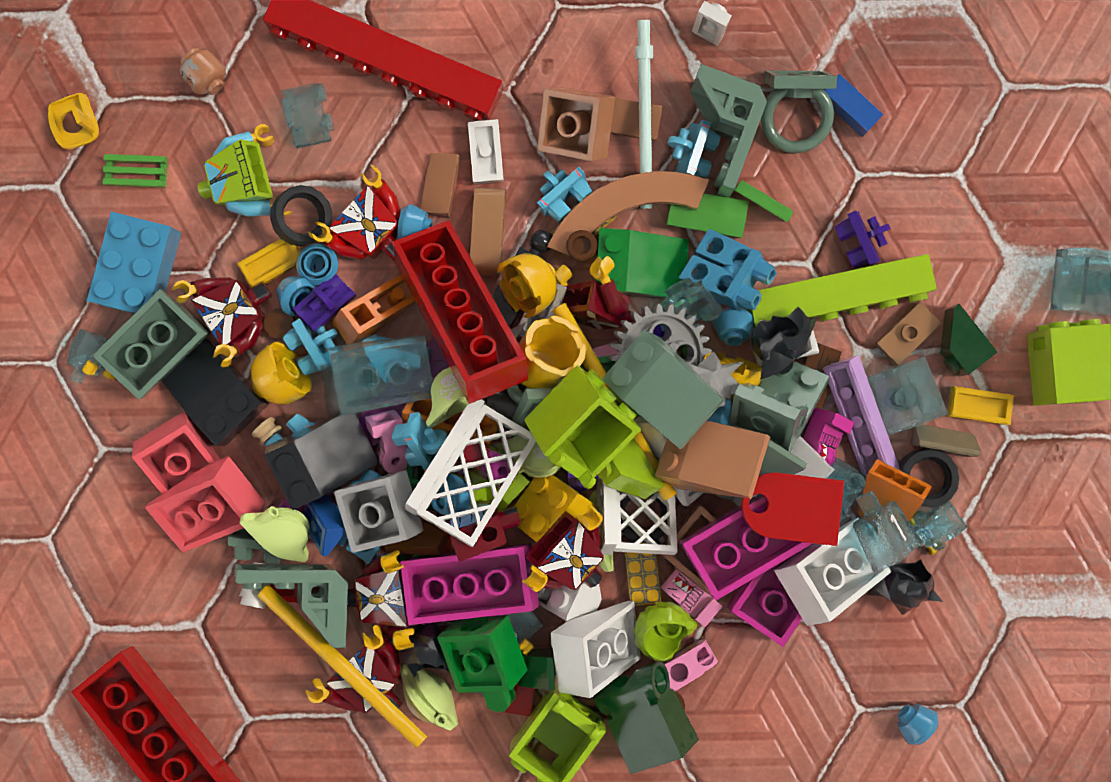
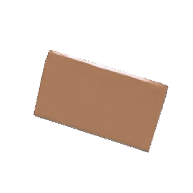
(626, 118)
(440, 184)

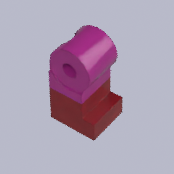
(473, 453)

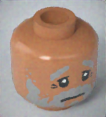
(202, 71)

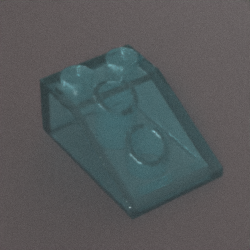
(1082, 281)
(380, 373)

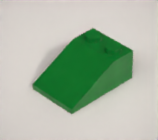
(643, 261)

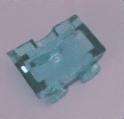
(306, 114)
(694, 298)

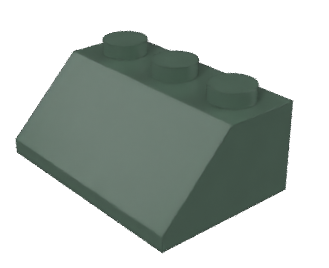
(151, 344)

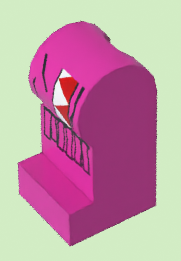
(826, 432)

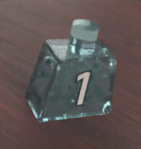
(884, 532)

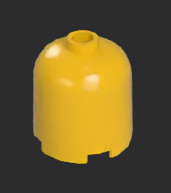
(551, 351)

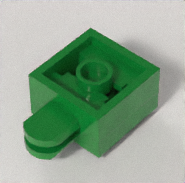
(484, 658)

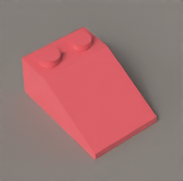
(173, 452)
(206, 505)

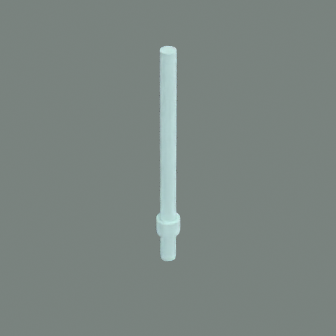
(644, 53)

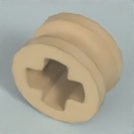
(266, 430)

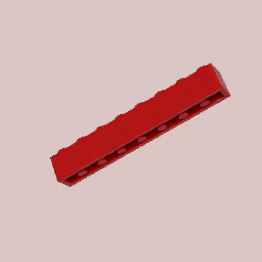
(385, 55)

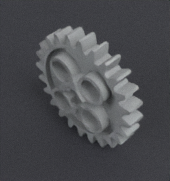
(677, 331)

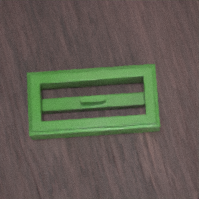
(110, 169)
(764, 201)

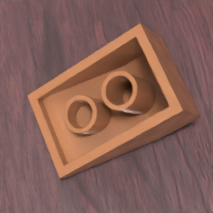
(715, 461)

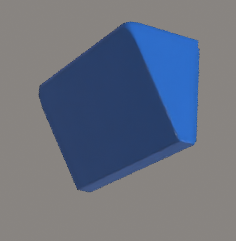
(853, 106)
(325, 524)

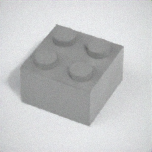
(376, 511)

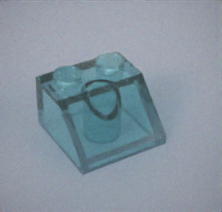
(907, 395)

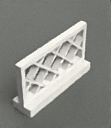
(446, 459)
(611, 527)

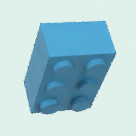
(133, 262)

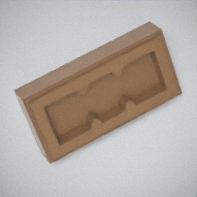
(908, 333)

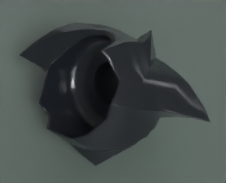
(782, 341)
(906, 586)
(426, 650)

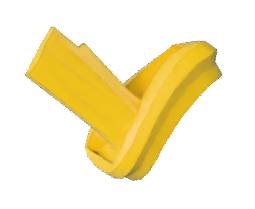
(84, 116)

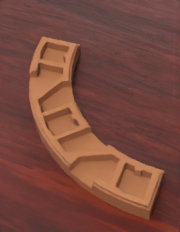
(626, 194)

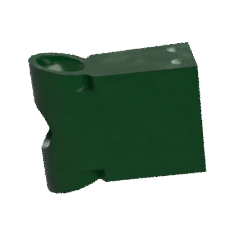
(646, 718)

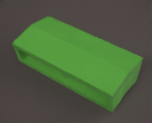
(714, 212)

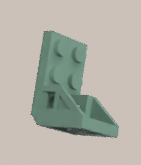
(734, 113)
(779, 404)
(324, 608)

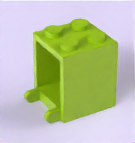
(1070, 362)
(582, 425)
(565, 728)

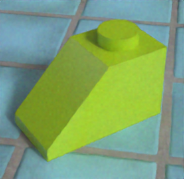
(631, 472)

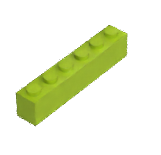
(850, 291)

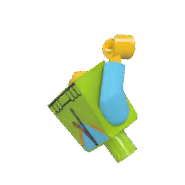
(239, 175)

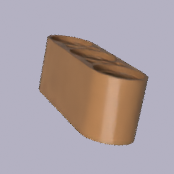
(487, 230)

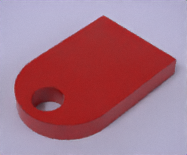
(797, 508)

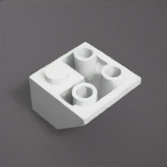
(570, 603)

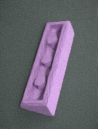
(857, 403)

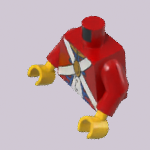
(366, 224)

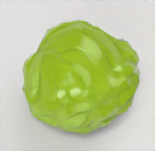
(661, 630)

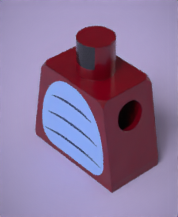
(492, 534)

